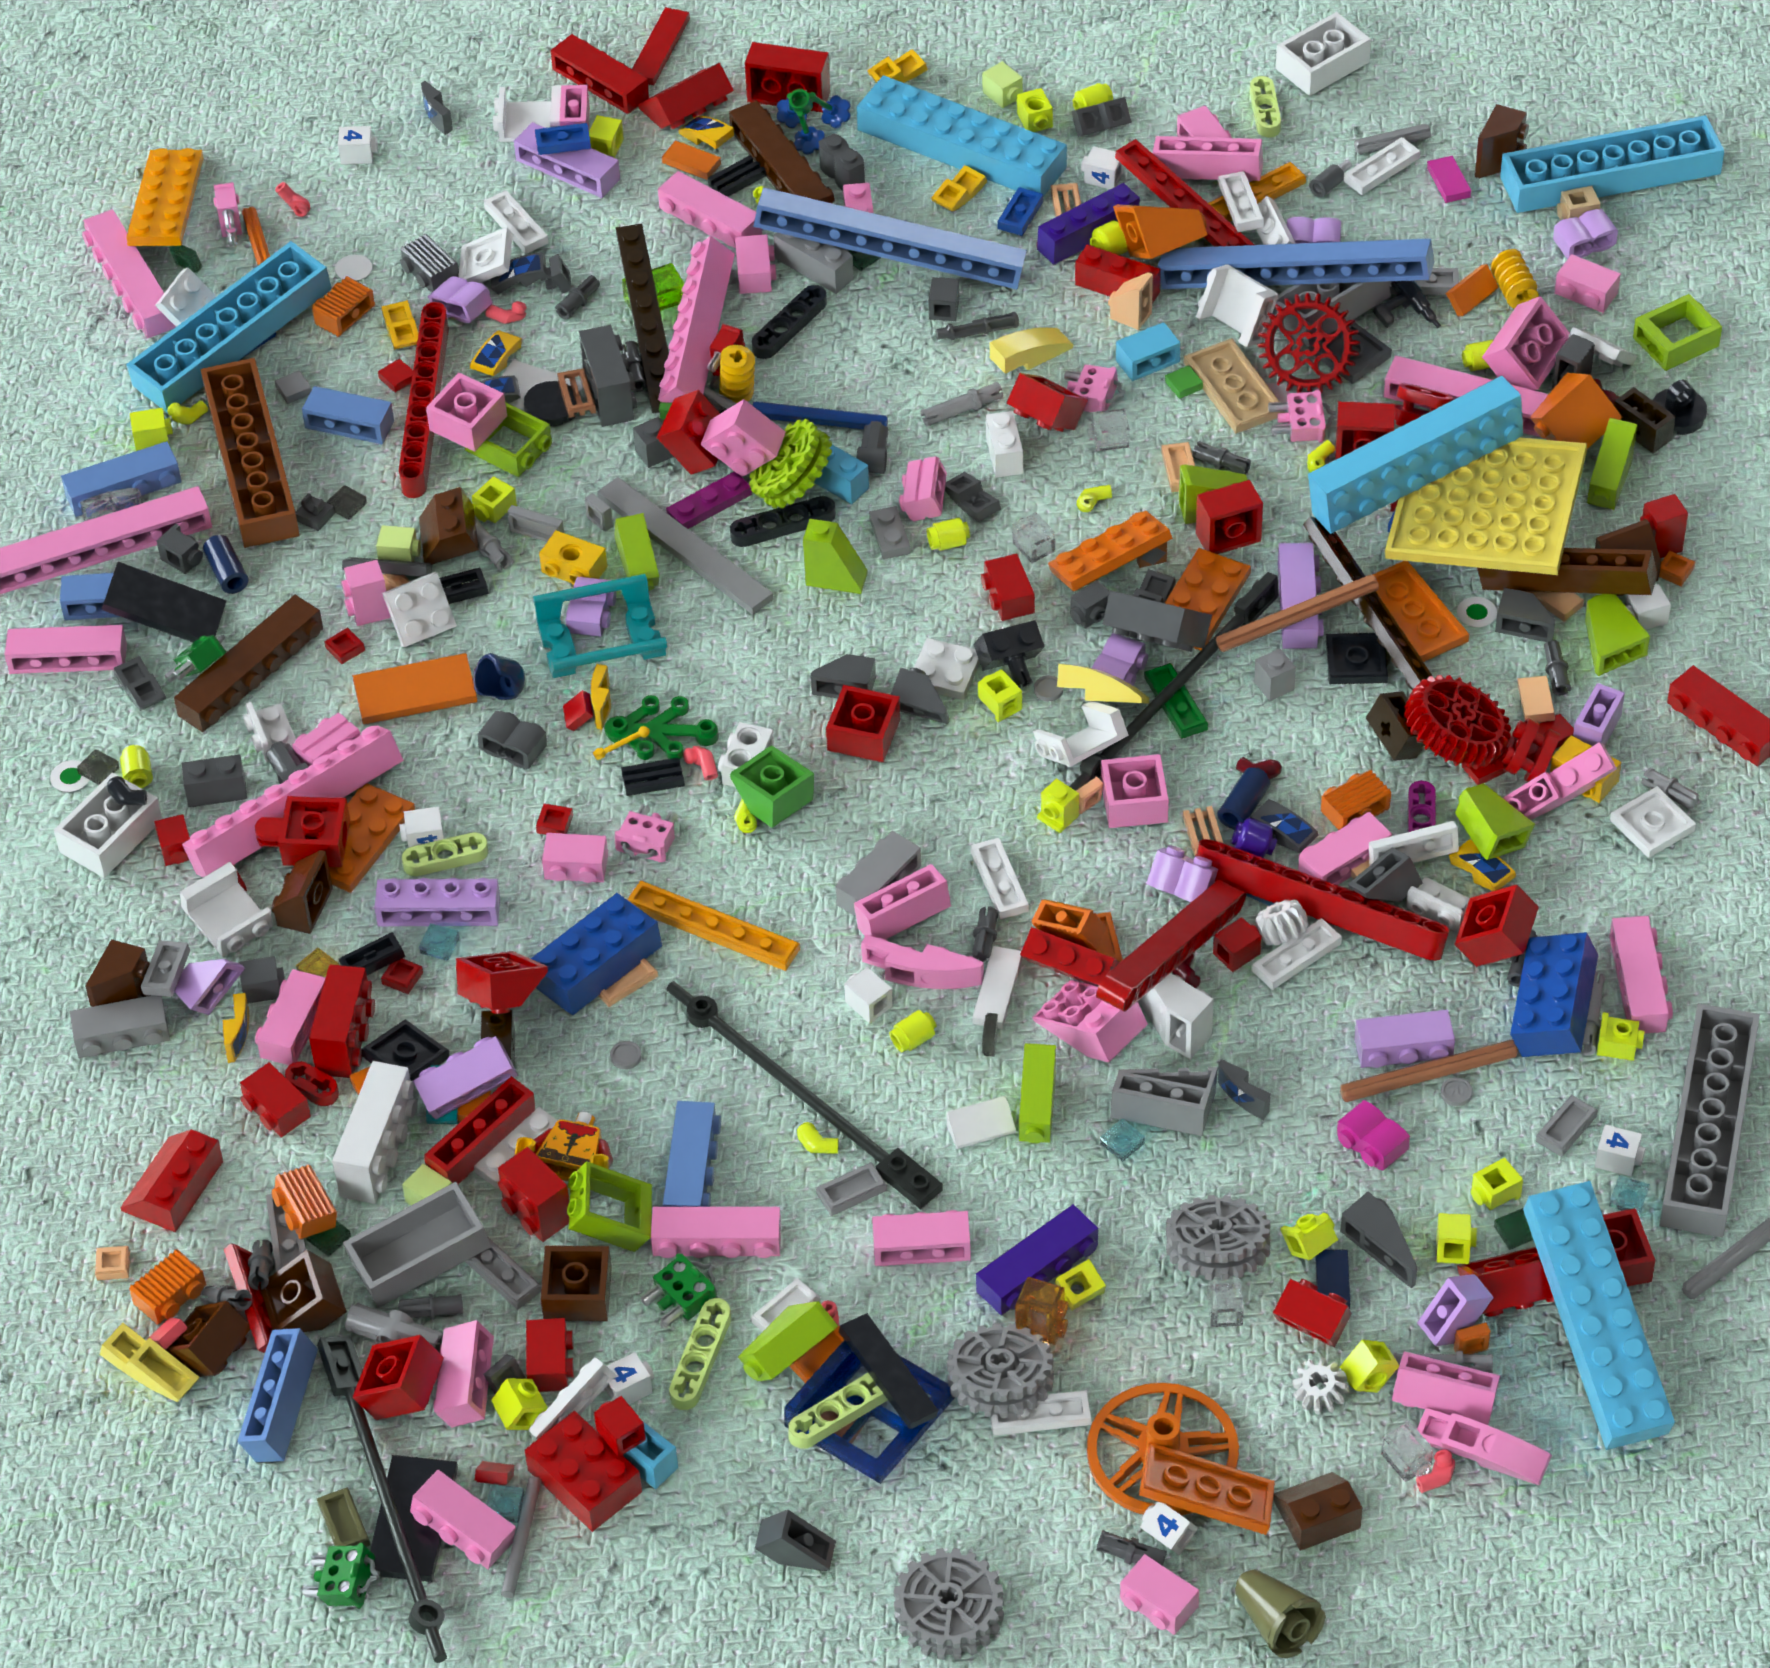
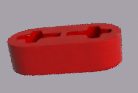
(314, 1079)

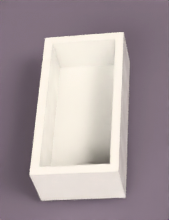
(374, 1132)

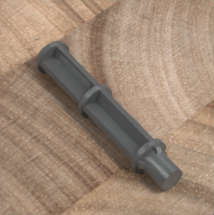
(979, 326)

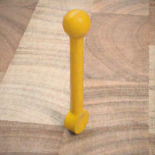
(600, 753)

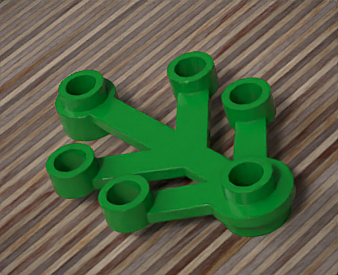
(621, 727)

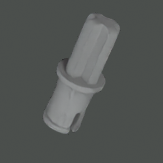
(1671, 788)

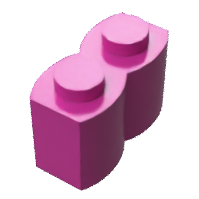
(1372, 1135)

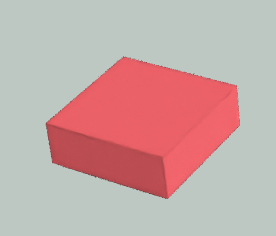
(169, 1332)

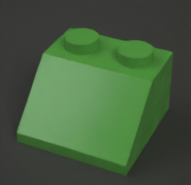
(773, 785)

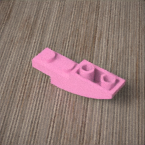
(1563, 783)
(927, 969)
(1485, 1445)

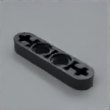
(794, 324)
(781, 518)

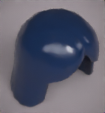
(498, 677)

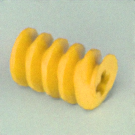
(1514, 277)
(737, 373)

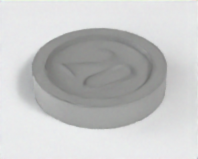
(1046, 688)
(625, 1055)
(1456, 1091)

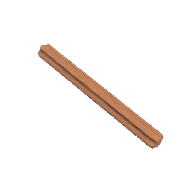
(1297, 613)
(1428, 1070)

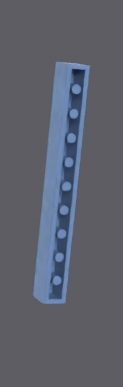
(889, 238)
(1302, 262)

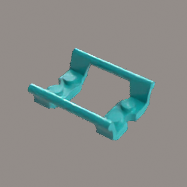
(639, 620)

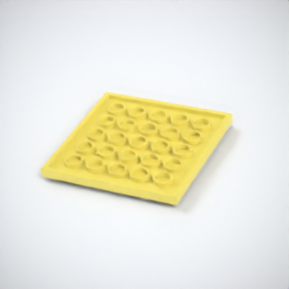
(1495, 511)

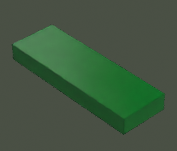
(1181, 707)

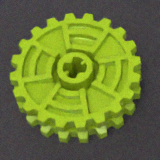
(795, 467)

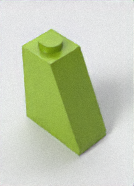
(1612, 464)
(1198, 480)
(636, 548)
(831, 559)
(1613, 633)
(1492, 822)
(1037, 1093)
(786, 1340)

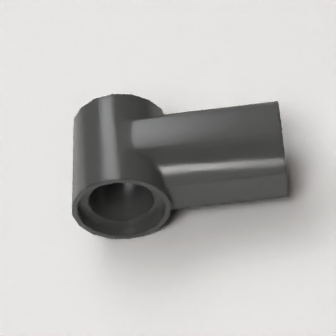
(873, 447)
(284, 760)

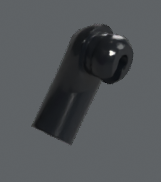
(123, 794)

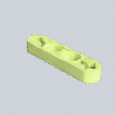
(702, 1354)
(836, 1403)

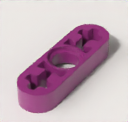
(1427, 808)

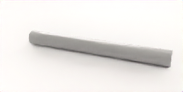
(521, 1537)

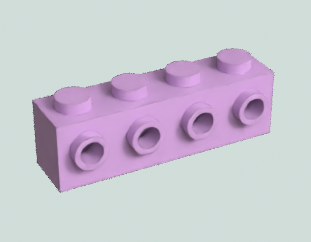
(437, 902)

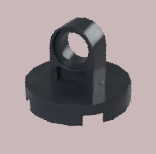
(1684, 404)

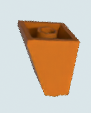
(1158, 230)
(1574, 411)

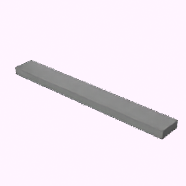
(687, 547)

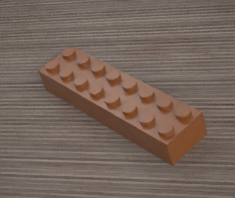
(250, 453)

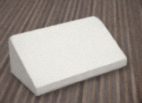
(980, 1122)

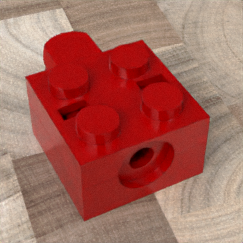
(307, 827)

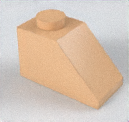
(1132, 301)

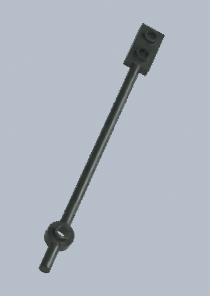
(1246, 610)
(894, 1168)
(343, 1375)

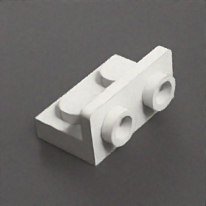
(269, 727)
(1438, 903)

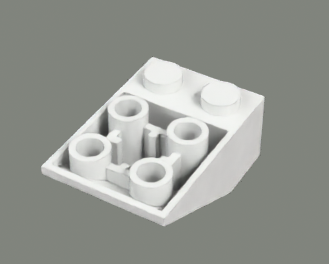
(1180, 1014)

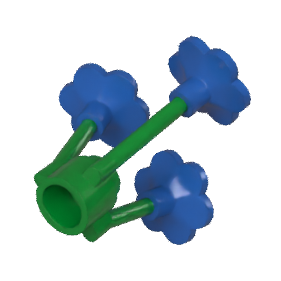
(795, 111)

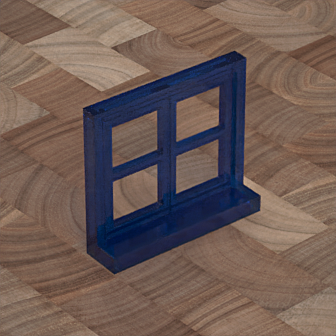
(834, 1376)

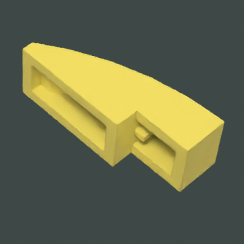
(1028, 348)
(1099, 685)
(148, 1363)

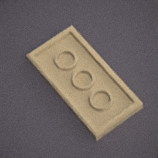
(1233, 385)

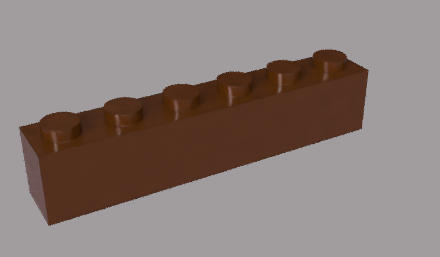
(778, 155)
(1583, 572)
(248, 663)

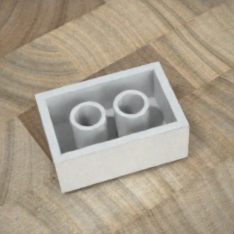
(1323, 53)
(104, 832)

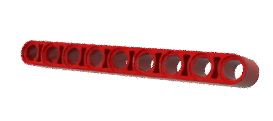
(424, 388)
(1327, 901)
(1170, 945)

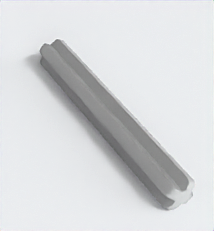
(1727, 1261)

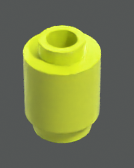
(1092, 96)
(1473, 355)
(948, 534)
(136, 766)
(913, 1031)

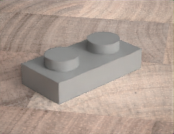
(889, 532)
(165, 968)

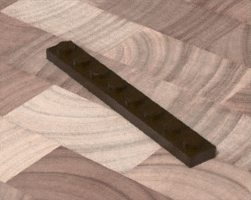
(644, 307)
(1372, 607)

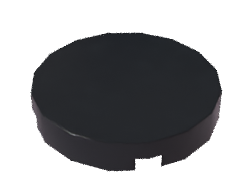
(547, 403)

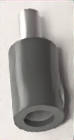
(1329, 179)

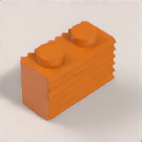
(343, 306)
(1355, 798)
(1070, 923)
(304, 1202)
(168, 1287)

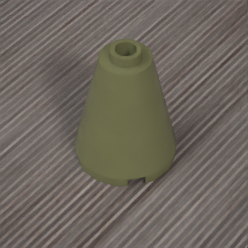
(1280, 1612)

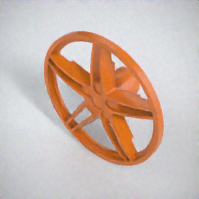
(1161, 1429)

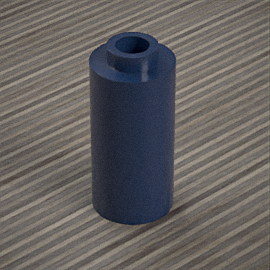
(225, 564)
(1244, 797)

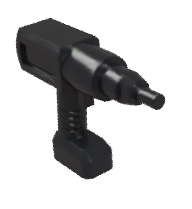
(1408, 294)

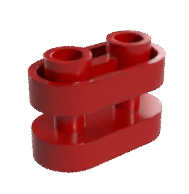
(1416, 394)
(1526, 734)

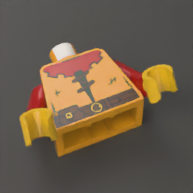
(569, 1146)

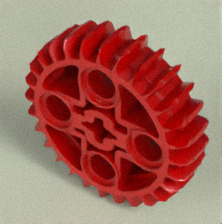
(1278, 321)
(1457, 721)

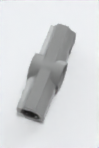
(388, 1326)

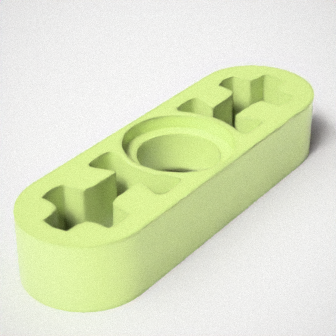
(1268, 98)
(438, 864)

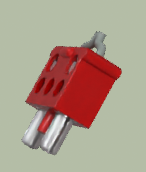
(727, 336)

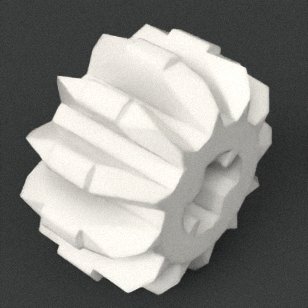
(1282, 922)
(1330, 1378)

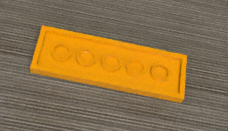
(165, 197)

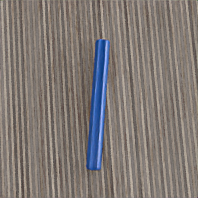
(818, 415)

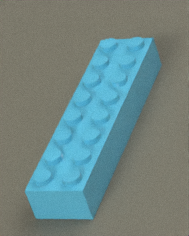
(961, 136)
(1613, 162)
(229, 325)
(1416, 454)
(1598, 1315)

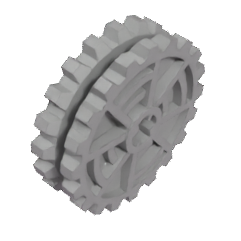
(1218, 1237)
(1000, 1370)
(948, 1603)

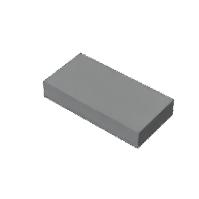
(533, 523)
(1566, 1125)
(851, 1189)

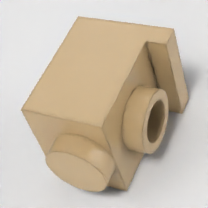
(1576, 202)

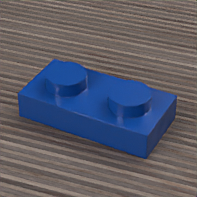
(562, 139)
(1020, 211)

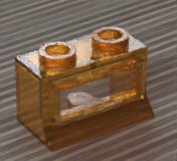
(1042, 1310)

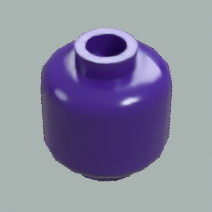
(1254, 837)

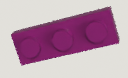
(710, 500)

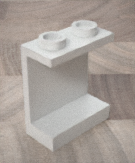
(517, 116)
(1237, 303)
(1104, 729)
(224, 910)

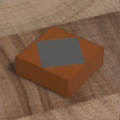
(1153, 557)

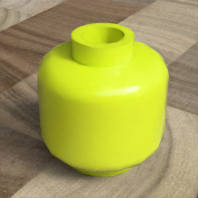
(1109, 238)

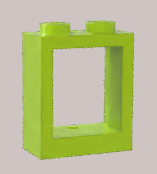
(1673, 354)
(525, 424)
(637, 1211)

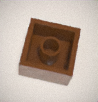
(576, 1283)

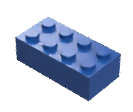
(597, 953)
(1554, 994)

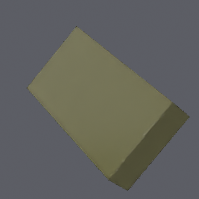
(342, 1519)

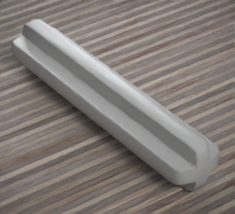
(1382, 140)

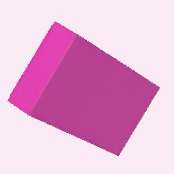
(1449, 179)

